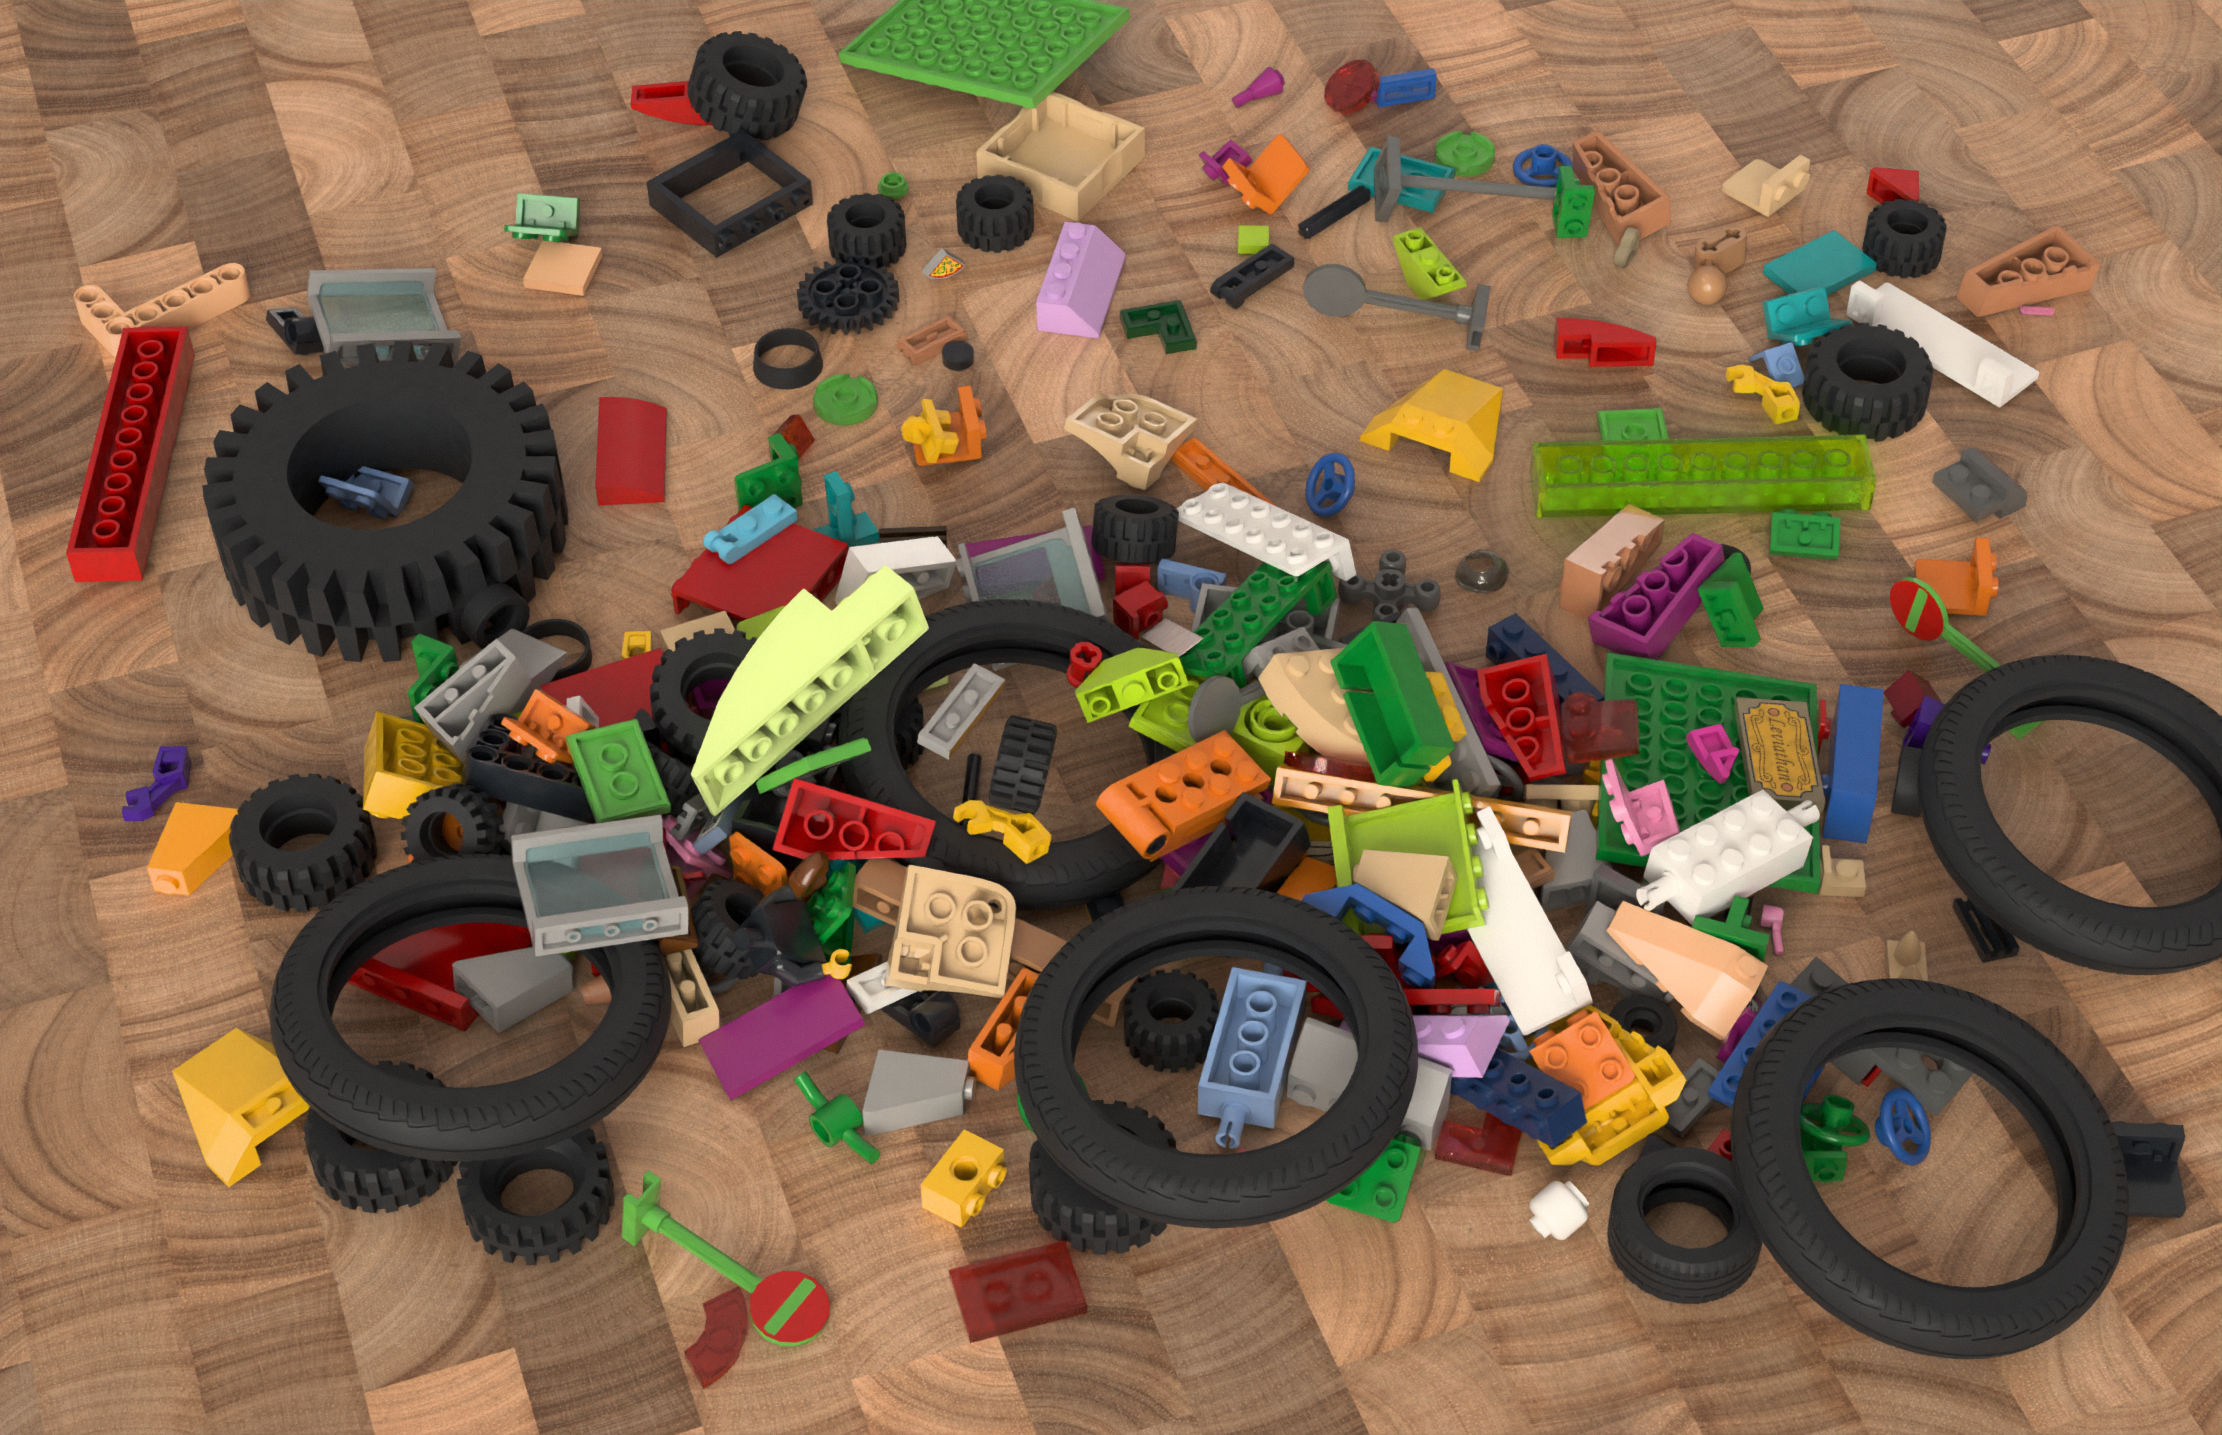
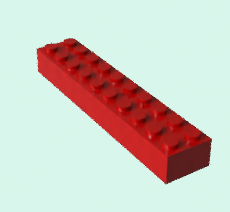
(131, 455)

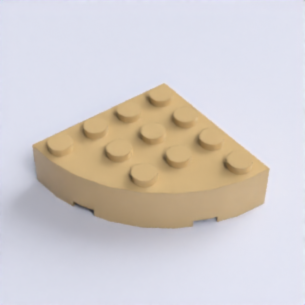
(1311, 698)

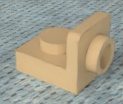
(1841, 876)

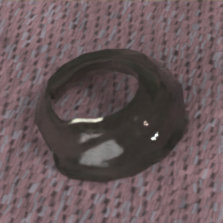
(1482, 581)

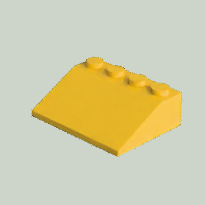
(403, 763)

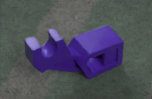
(170, 775)

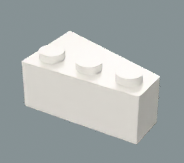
(920, 562)

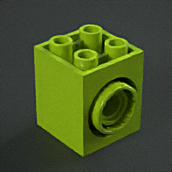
(1267, 735)

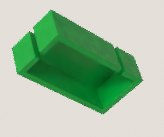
(1402, 719)

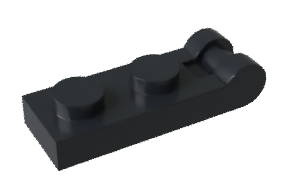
(1252, 275)

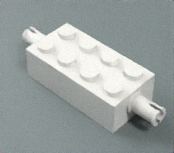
(1728, 856)

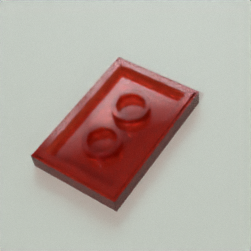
(1017, 1291)

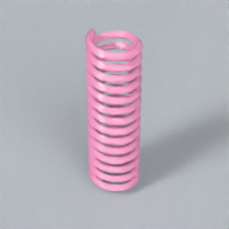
(2030, 311)

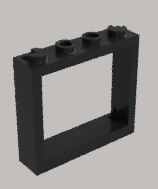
(672, 185)

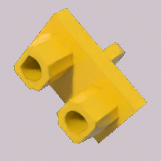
(931, 431)

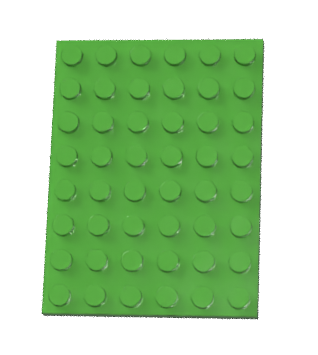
(986, 46)

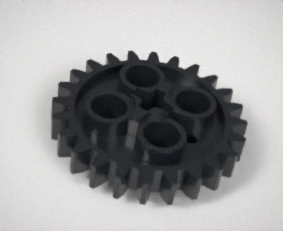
(848, 296)

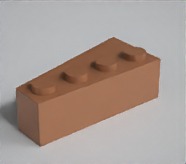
(1622, 189)
(2029, 273)
(1609, 560)

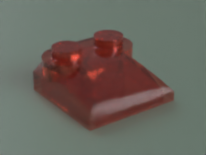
(1599, 728)

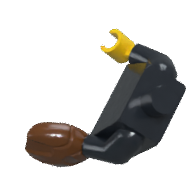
(782, 933)

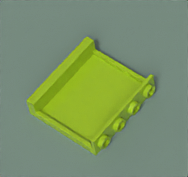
(1417, 827)

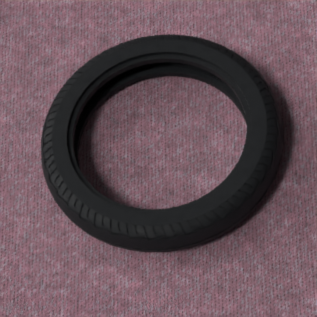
(985, 634)
(2001, 877)
(449, 1120)
(1231, 1187)
(1844, 1273)

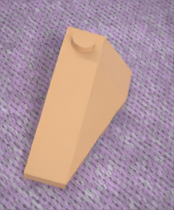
(1700, 970)

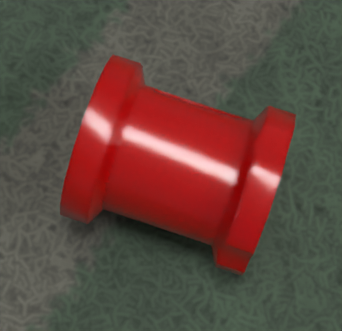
(1091, 659)

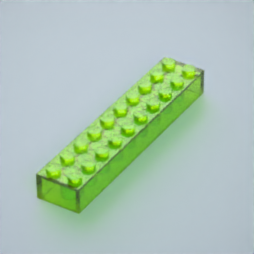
(1702, 475)

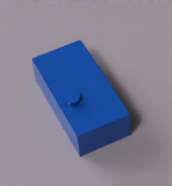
(1853, 764)

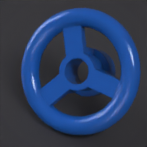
(1543, 163)
(1334, 486)
(1899, 1126)

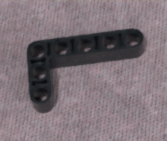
(522, 780)

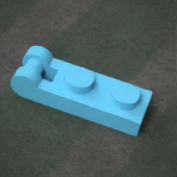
(751, 529)

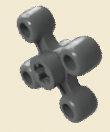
(1389, 588)

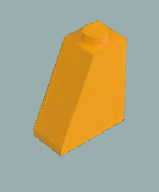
(191, 847)

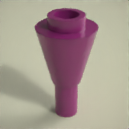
(1267, 84)

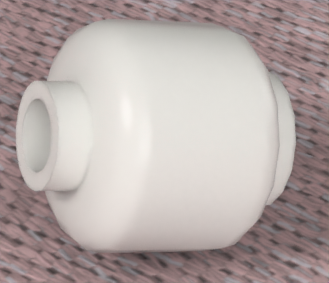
(1558, 1210)

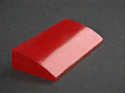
(630, 451)

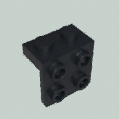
(2152, 1168)

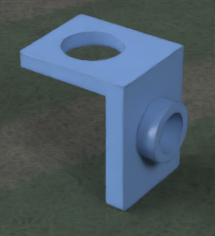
(1782, 364)

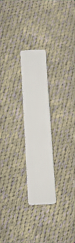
(1171, 637)

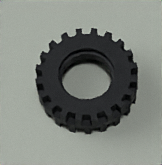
(547, 1233)

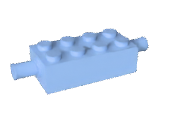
(1251, 1050)

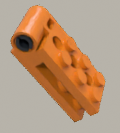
(1182, 795)

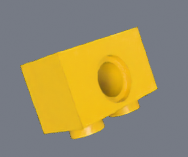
(967, 1159)

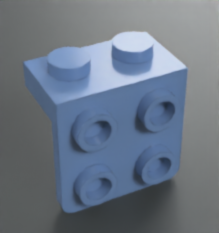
(373, 489)

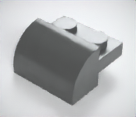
(1980, 486)

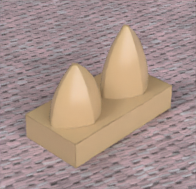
(1572, 797)
(1906, 958)

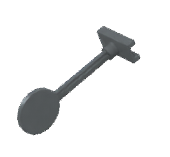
(1341, 292)
(1219, 700)

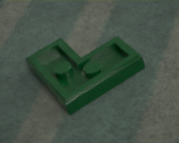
(1164, 319)

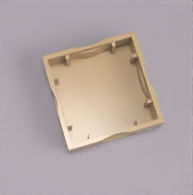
(1064, 153)

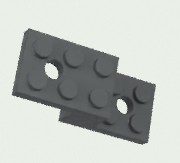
(1902, 1065)

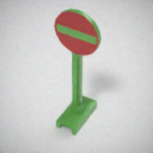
(1926, 618)
(783, 1306)

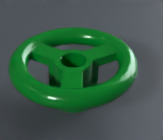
(1834, 1116)

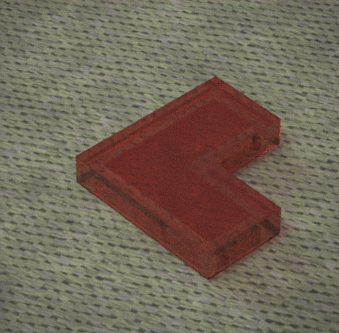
(1487, 1149)

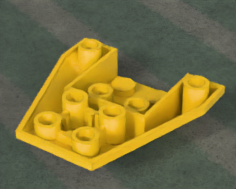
(236, 1101)

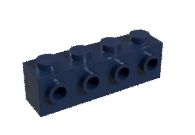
(1516, 640)
(1524, 1099)

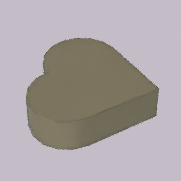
(1628, 247)

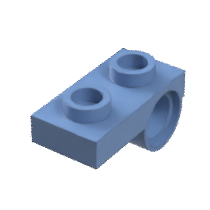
(1186, 580)

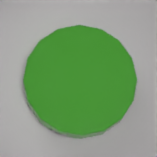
(1465, 153)
(845, 400)

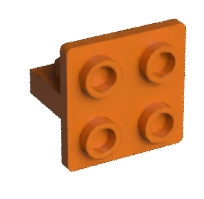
(545, 726)

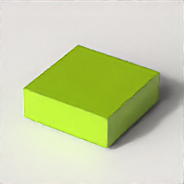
(1252, 238)

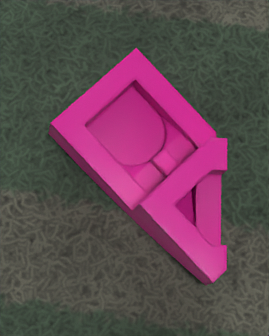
(1713, 751)

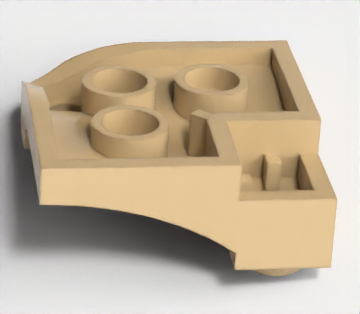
(1132, 434)
(950, 935)

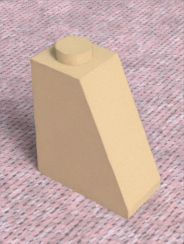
(1412, 882)

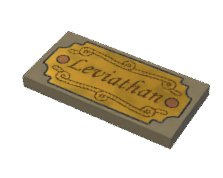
(1779, 751)

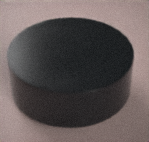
(957, 355)

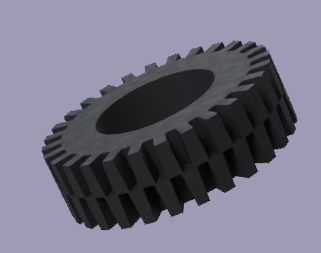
(386, 418)

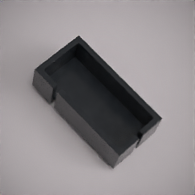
(761, 814)
(1263, 852)

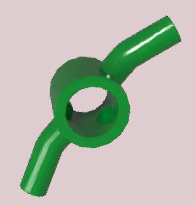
(836, 1119)

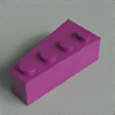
(1660, 603)

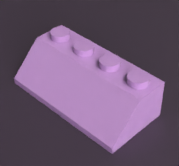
(1079, 282)
(1458, 1041)

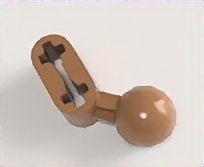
(1713, 259)

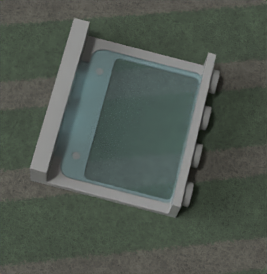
(378, 309)
(1043, 569)
(597, 885)

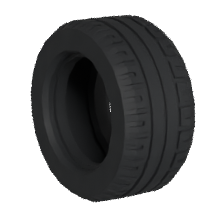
(1669, 1269)

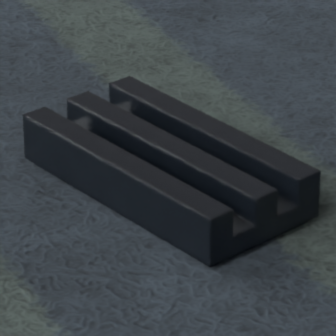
(2001, 940)

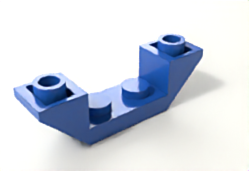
(1416, 960)

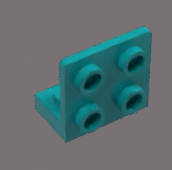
(1800, 317)

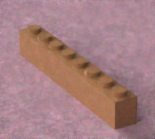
(879, 894)

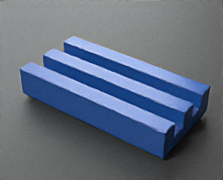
(1405, 84)

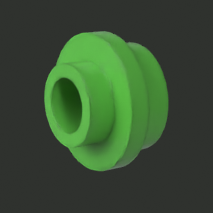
(893, 185)

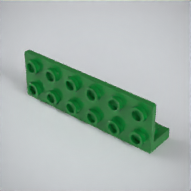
(1251, 614)

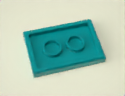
(1413, 197)
(1823, 262)

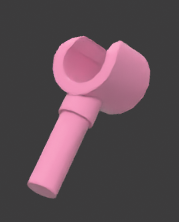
(1772, 918)

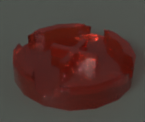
(1351, 86)

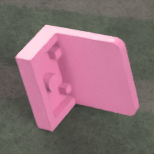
(1645, 811)

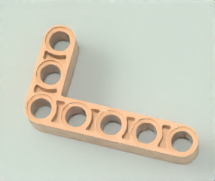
(183, 306)

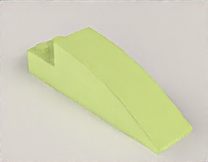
(799, 677)

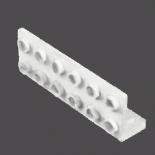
(1949, 345)
(1266, 531)
(1519, 942)

